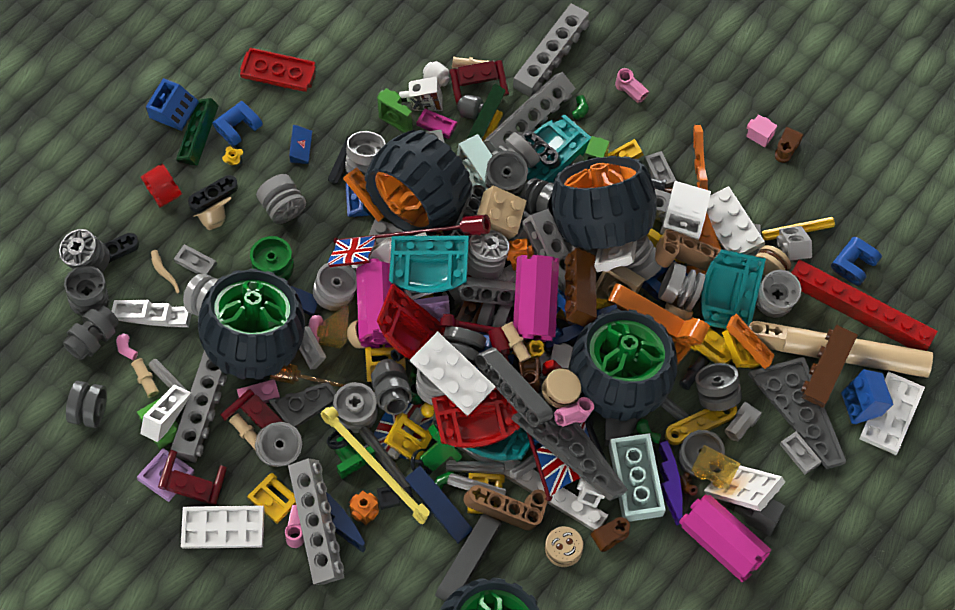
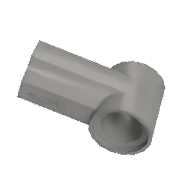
(745, 418)

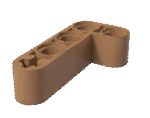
(685, 249)
(503, 503)

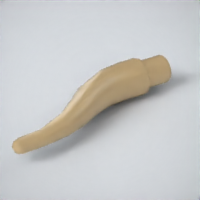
(157, 263)

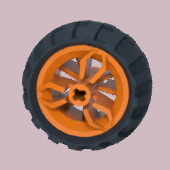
(418, 182)
(604, 202)

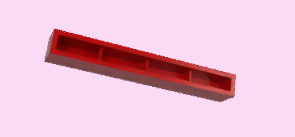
(863, 307)

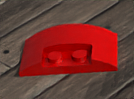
(406, 323)
(484, 426)

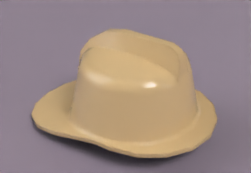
(214, 215)

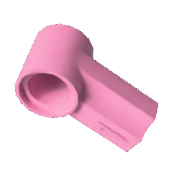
(631, 86)
(574, 412)
(294, 527)

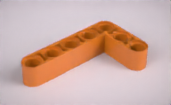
(685, 332)

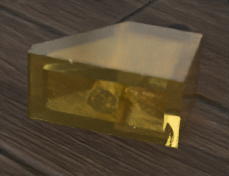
(334, 329)

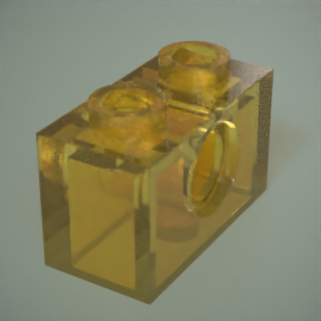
(709, 457)

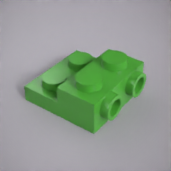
(393, 112)

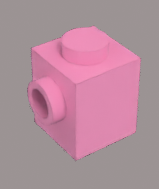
(761, 130)

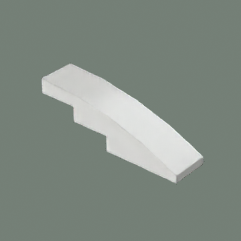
(151, 313)

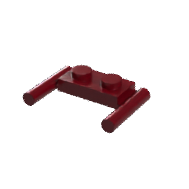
(477, 74)
(254, 408)
(190, 485)

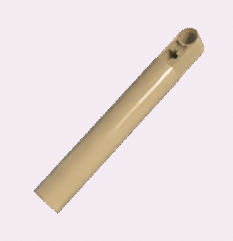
(863, 352)

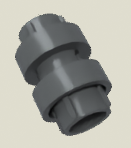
(85, 338)
(391, 386)

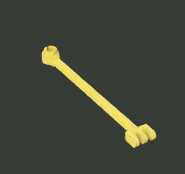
(330, 416)

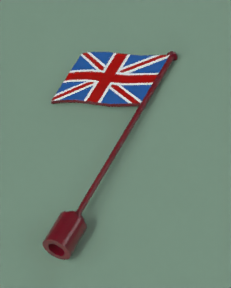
(358, 249)
(552, 470)

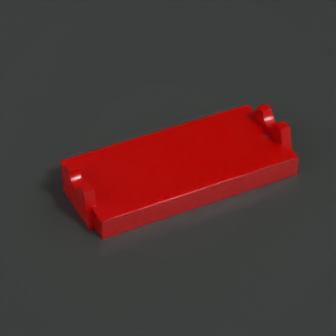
(278, 69)

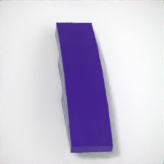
(672, 486)

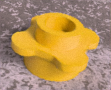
(232, 160)

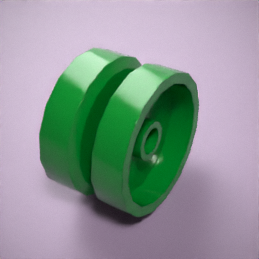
(272, 255)

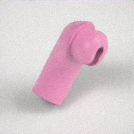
(314, 322)
(123, 347)

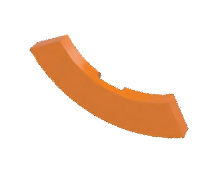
(699, 161)

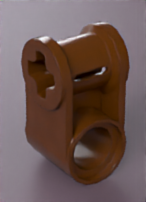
(788, 144)
(531, 372)
(608, 535)

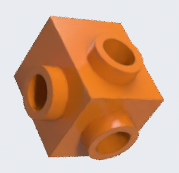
(517, 248)
(361, 512)

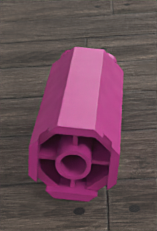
(371, 293)
(536, 297)
(725, 537)

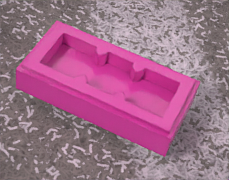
(432, 121)

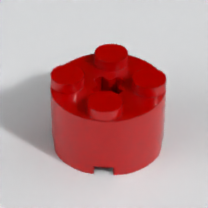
(161, 185)

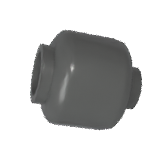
(470, 106)

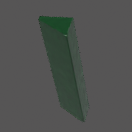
(487, 111)
(197, 132)

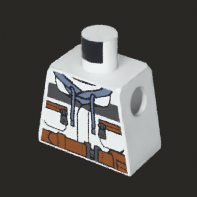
(423, 94)

